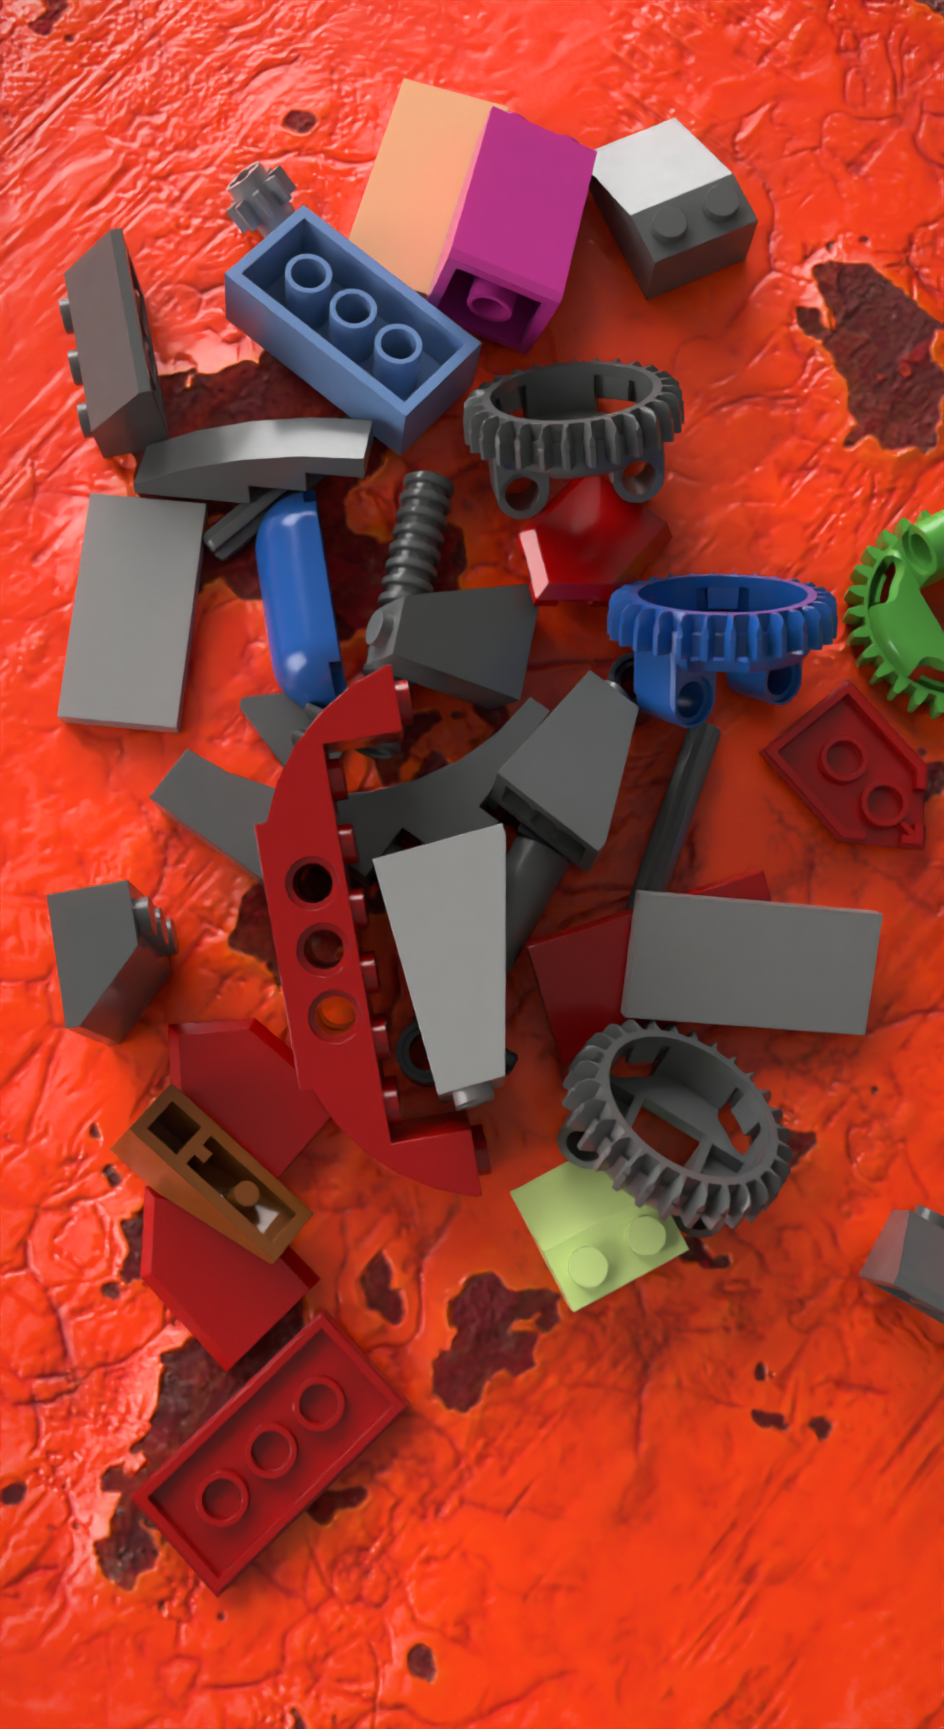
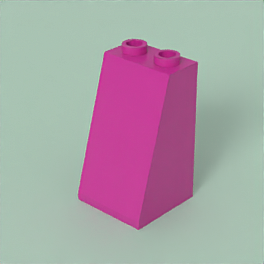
(513, 231)

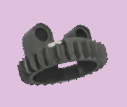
(567, 434)
(688, 1091)

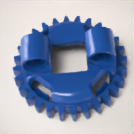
(686, 638)

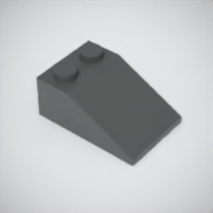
(671, 207)

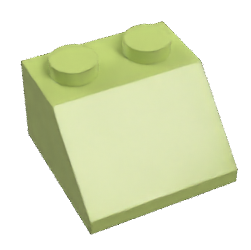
(592, 1233)

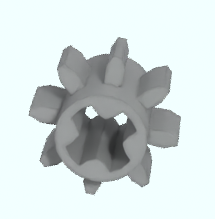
(260, 198)

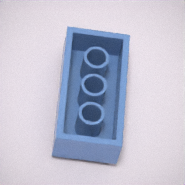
(351, 329)

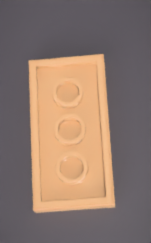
(418, 180)

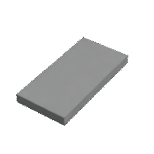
(133, 613)
(750, 963)

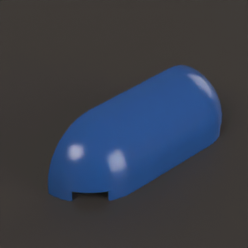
(299, 602)

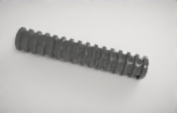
(414, 555)

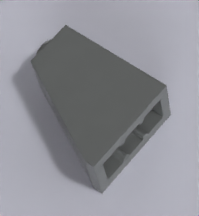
(458, 642)
(572, 769)

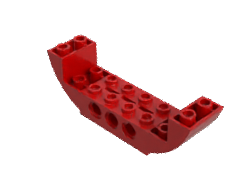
(346, 1059)

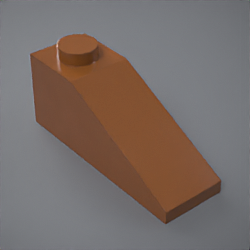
(211, 1175)

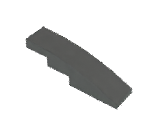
(235, 458)

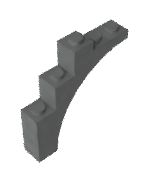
(441, 805)

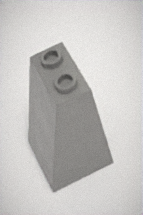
(452, 946)

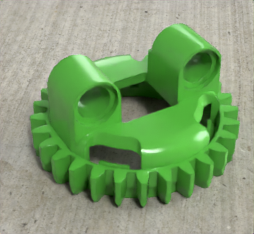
(903, 628)

